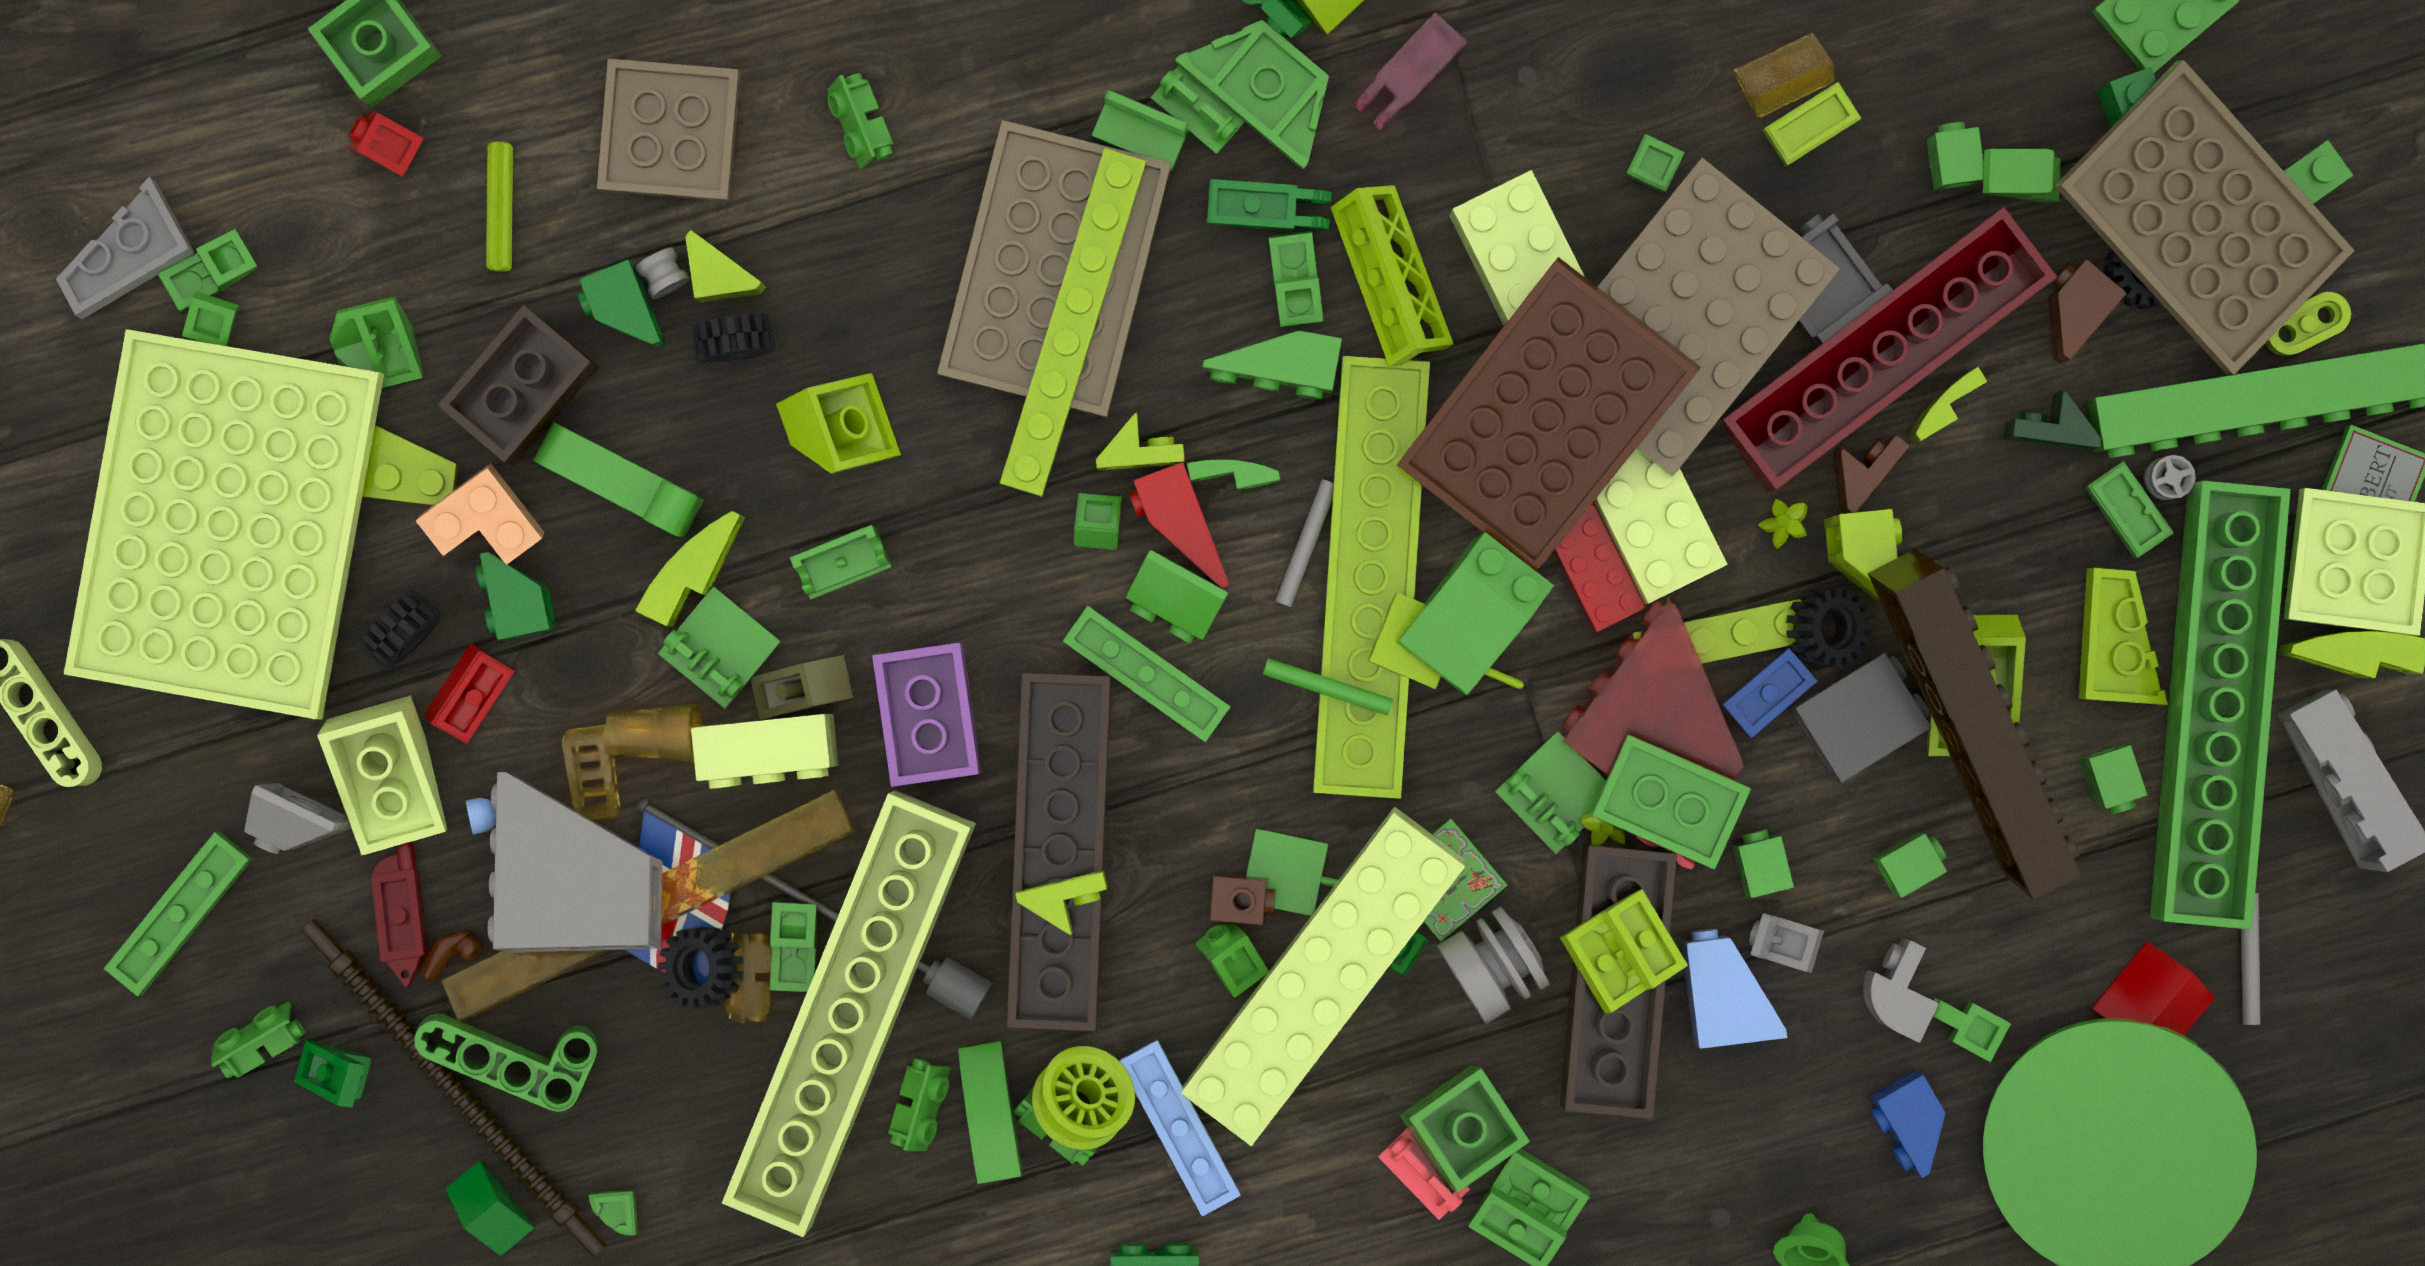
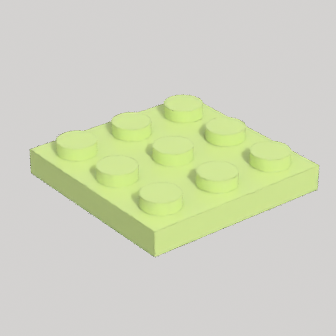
(2357, 562)

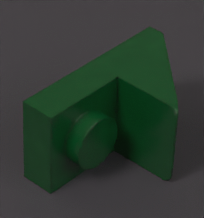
(2066, 427)

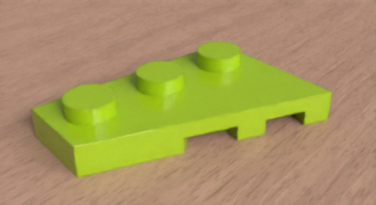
(407, 471)
(2115, 643)

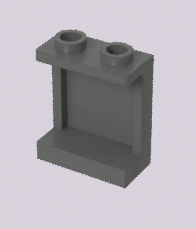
(1848, 293)
(1861, 717)

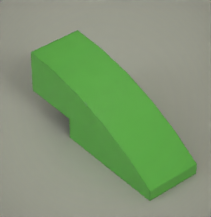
(989, 1112)

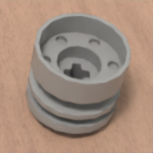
(1494, 964)

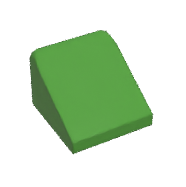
(1097, 521)

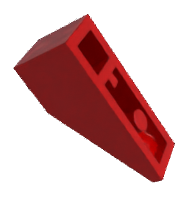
(1176, 514)

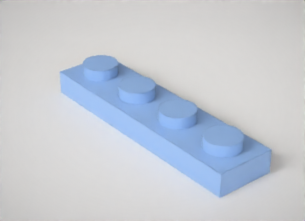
(1180, 1128)

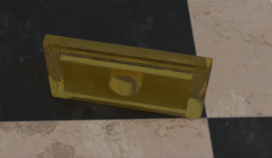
(1785, 75)

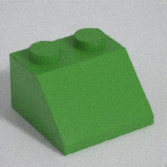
(1176, 597)

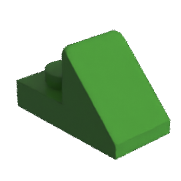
(2022, 174)

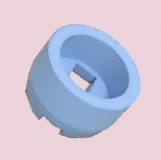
(481, 815)

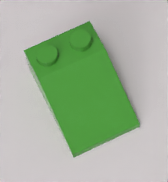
(1475, 612)

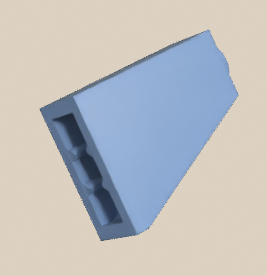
(1724, 995)

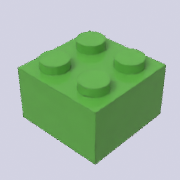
(374, 46)
(1464, 1128)

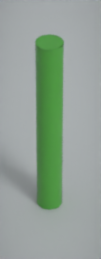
(1328, 686)

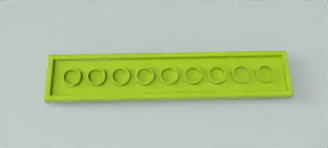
(1369, 562)

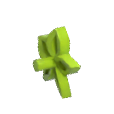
(1785, 522)
(1601, 830)

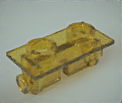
(752, 995)

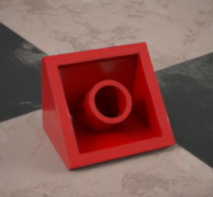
(2155, 992)

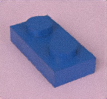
(1769, 693)

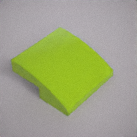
(1623, 951)

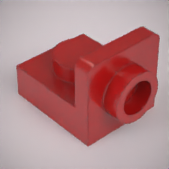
(384, 142)

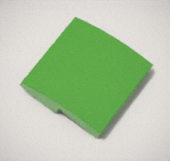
(1529, 1208)

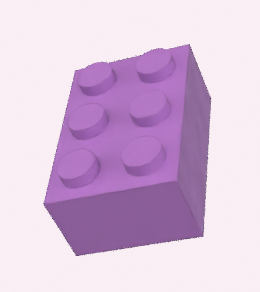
(927, 714)

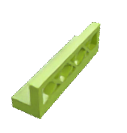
(1383, 274)

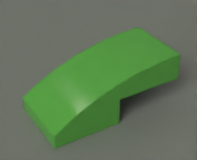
(208, 271)
(1295, 278)
(1246, 474)
(793, 946)

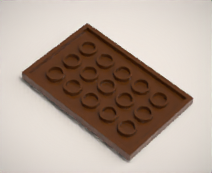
(1548, 414)

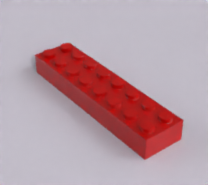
(1597, 573)

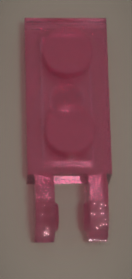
(1413, 67)

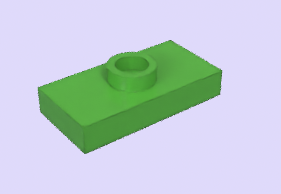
(2129, 509)

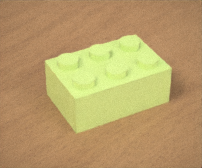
(765, 750)

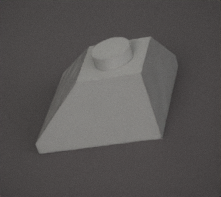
(289, 819)

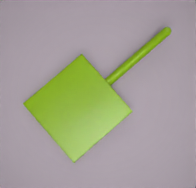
(1394, 657)

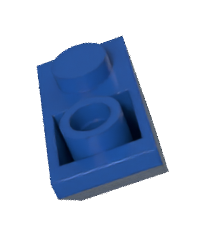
(1913, 1118)

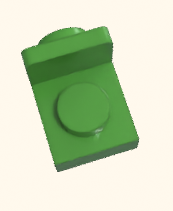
(1232, 957)

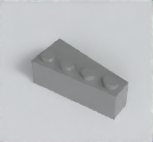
(2353, 782)

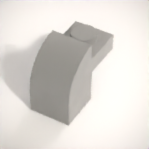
(1890, 998)

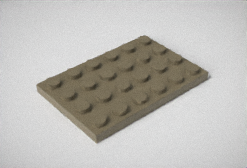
(2204, 217)
(1020, 260)
(1719, 287)

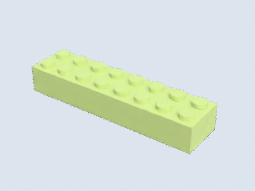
(1323, 976)

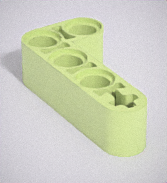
(32, 719)

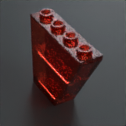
(1657, 696)

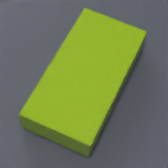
(1811, 124)

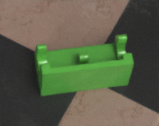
(841, 562)

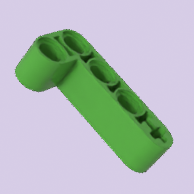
(618, 480)
(503, 1053)

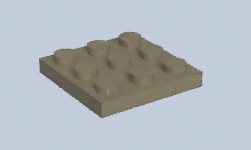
(668, 130)

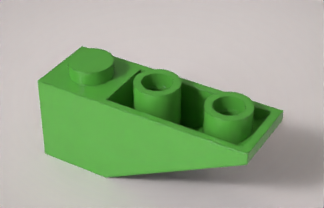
(1291, 360)

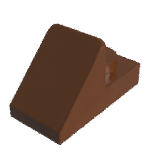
(1858, 481)

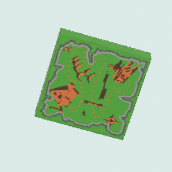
(1471, 888)

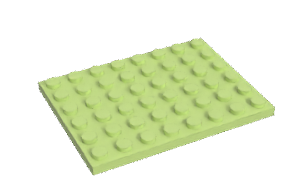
(224, 524)

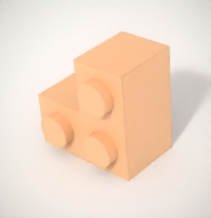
(483, 505)

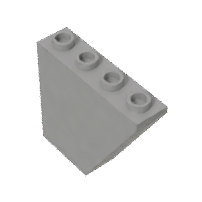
(566, 879)

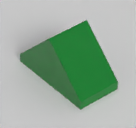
(488, 1209)

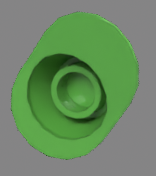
(1811, 1245)

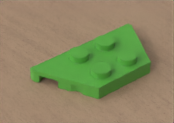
(1265, 85)

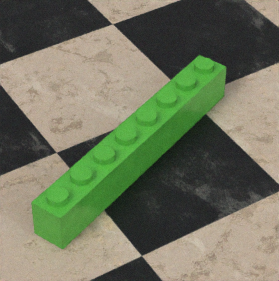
(2258, 399)

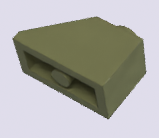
(801, 687)

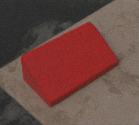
(468, 693)

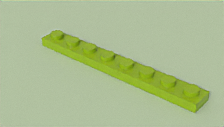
(1073, 322)

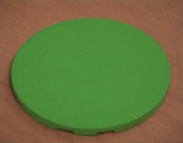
(2119, 1146)

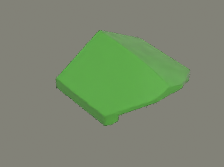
(377, 340)

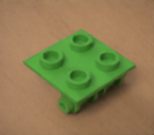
(719, 647)
(1553, 792)

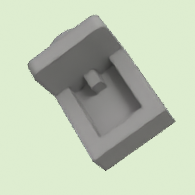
(1785, 942)

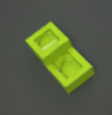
(1938, 411)

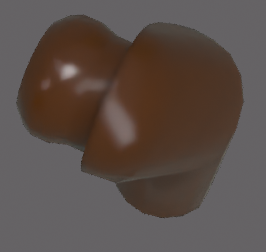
(444, 948)

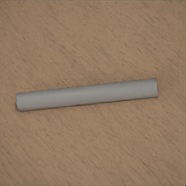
(1306, 544)
(2251, 970)

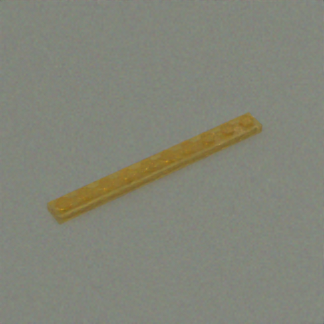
(683, 891)

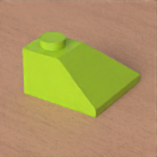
(839, 424)

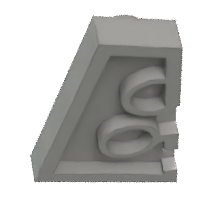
(127, 254)

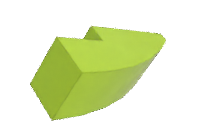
(690, 568)
(2360, 652)

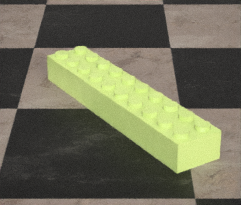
(1644, 509)
(848, 1013)

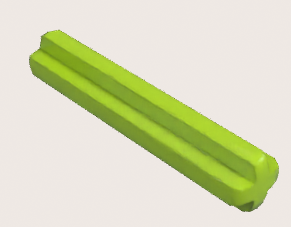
(499, 206)

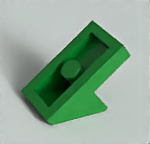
(332, 1073)

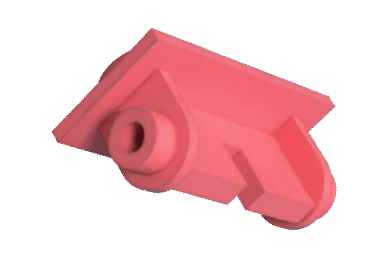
(1416, 1172)

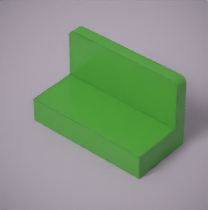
(1140, 129)

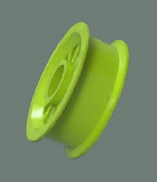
(1058, 1089)

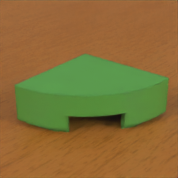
(616, 1210)

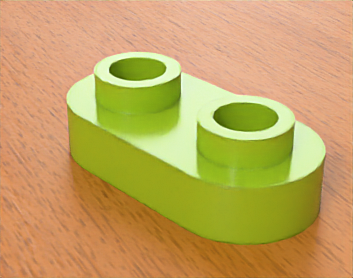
(2307, 328)

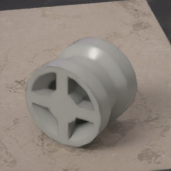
(662, 273)
(2178, 475)

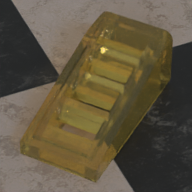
(590, 736)

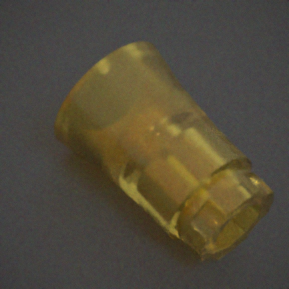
(653, 732)

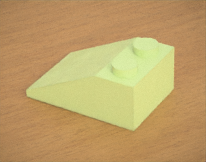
(384, 774)

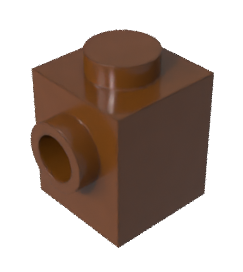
(1241, 899)

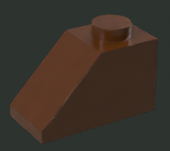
(2079, 306)

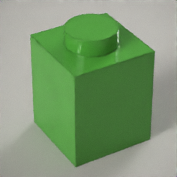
(1955, 157)
(2113, 778)
(1911, 863)
(1762, 864)

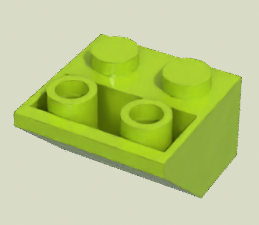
(1862, 544)

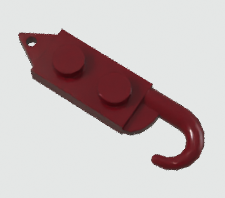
(400, 913)

